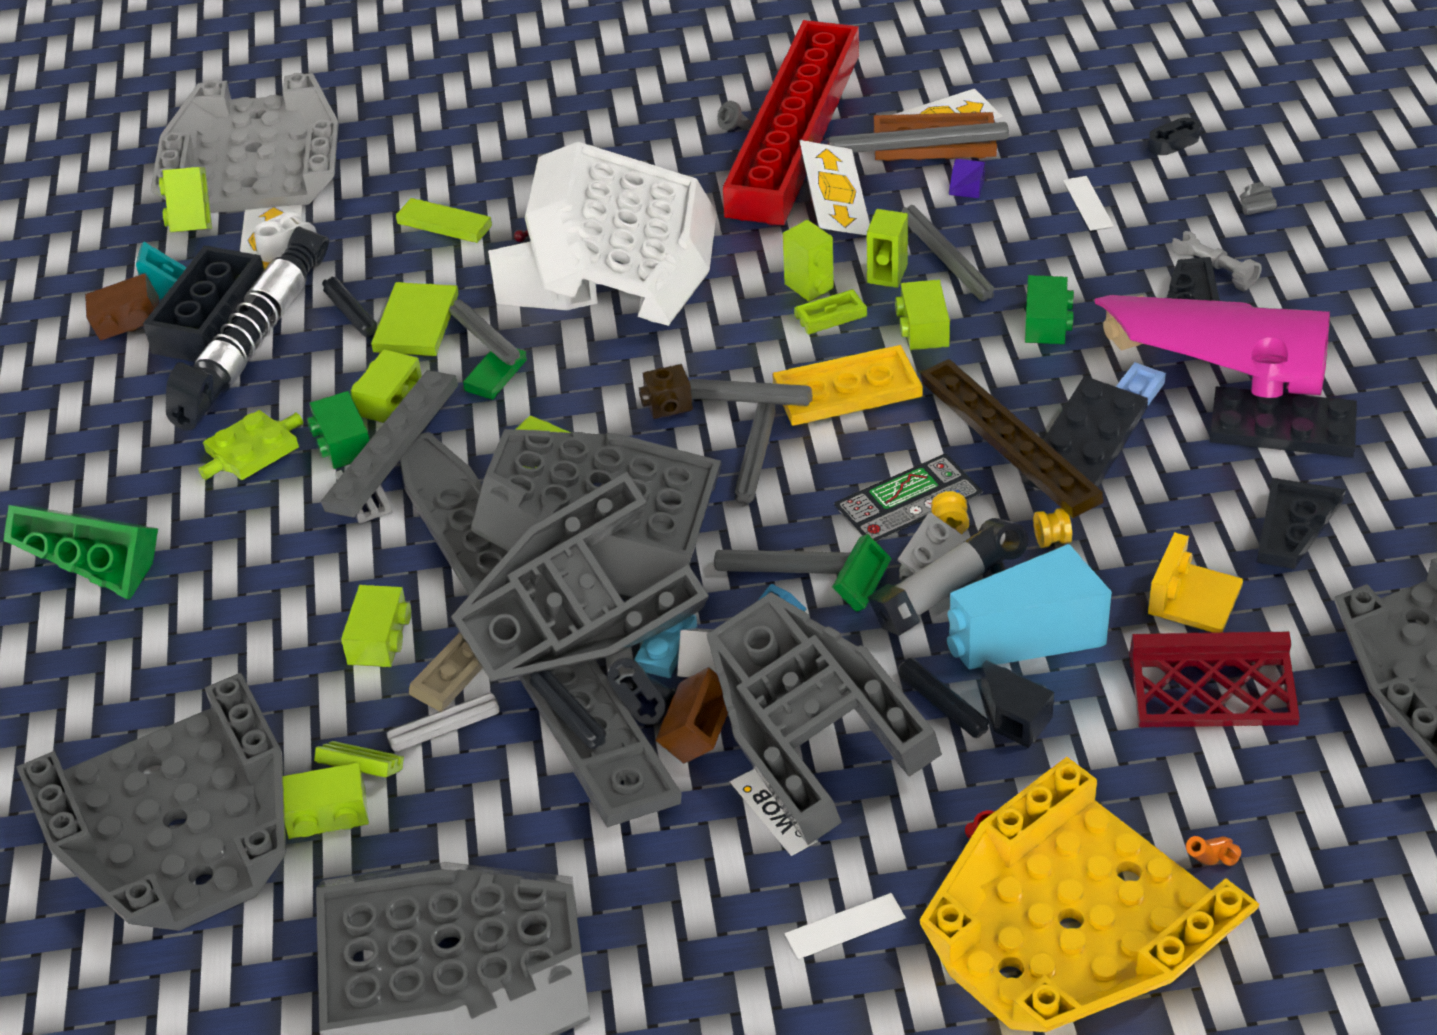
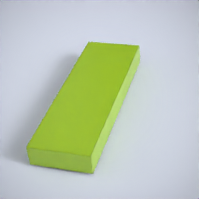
(444, 220)

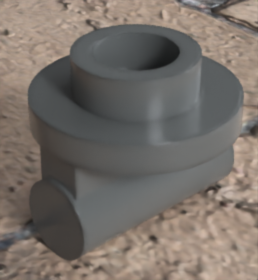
(730, 117)
(1257, 199)

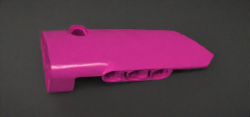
(1254, 340)

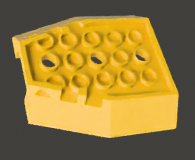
(1060, 858)

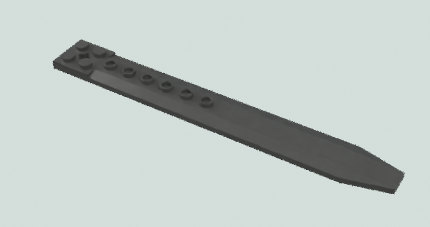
(446, 499)

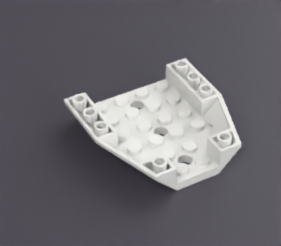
(580, 231)

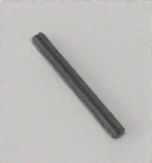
(922, 137)

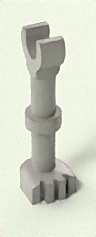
(1244, 273)

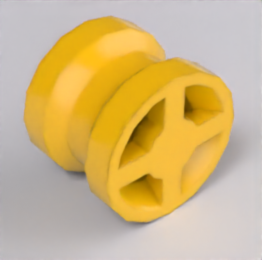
(951, 509)
(1052, 527)

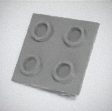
(928, 544)

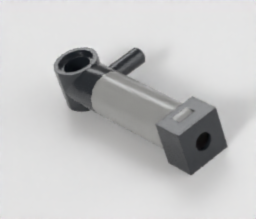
(901, 604)

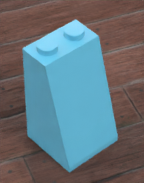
(1030, 611)

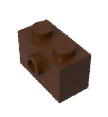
(121, 306)
(694, 717)

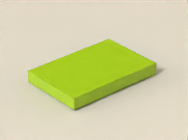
(415, 318)

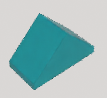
(159, 268)

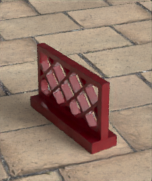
(1203, 650)

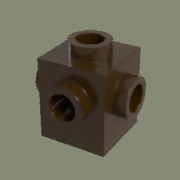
(666, 391)

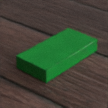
(492, 375)
(861, 572)

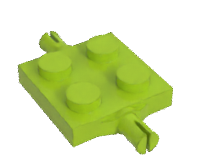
(250, 445)

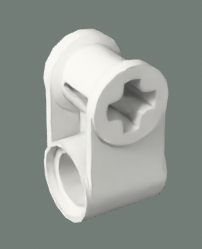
(274, 234)

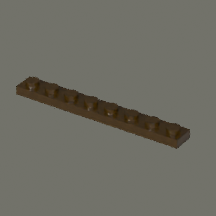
(1013, 439)

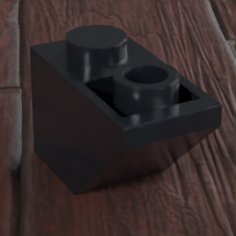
(1015, 704)

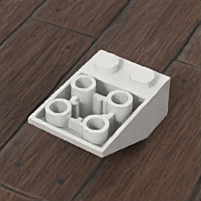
(519, 282)

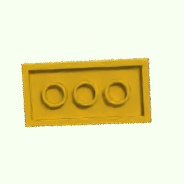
(852, 384)

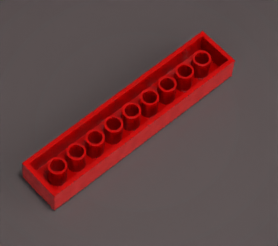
(795, 109)

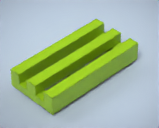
(830, 311)
(370, 760)

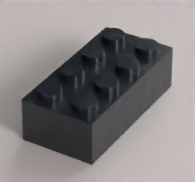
(201, 302)

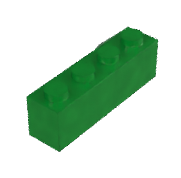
(97, 548)

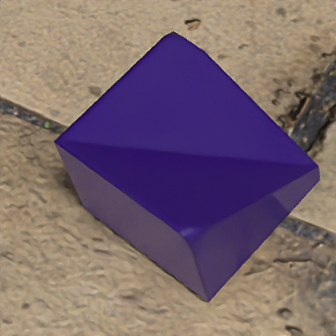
(967, 178)

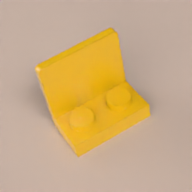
(1191, 592)

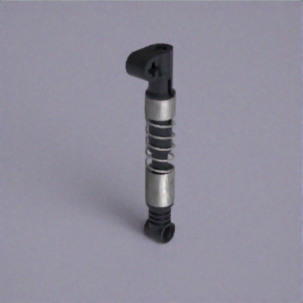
(195, 388)

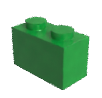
(1047, 309)
(339, 429)

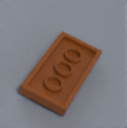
(890, 123)

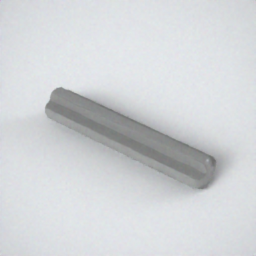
(442, 723)

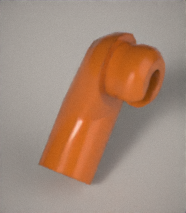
(1213, 850)

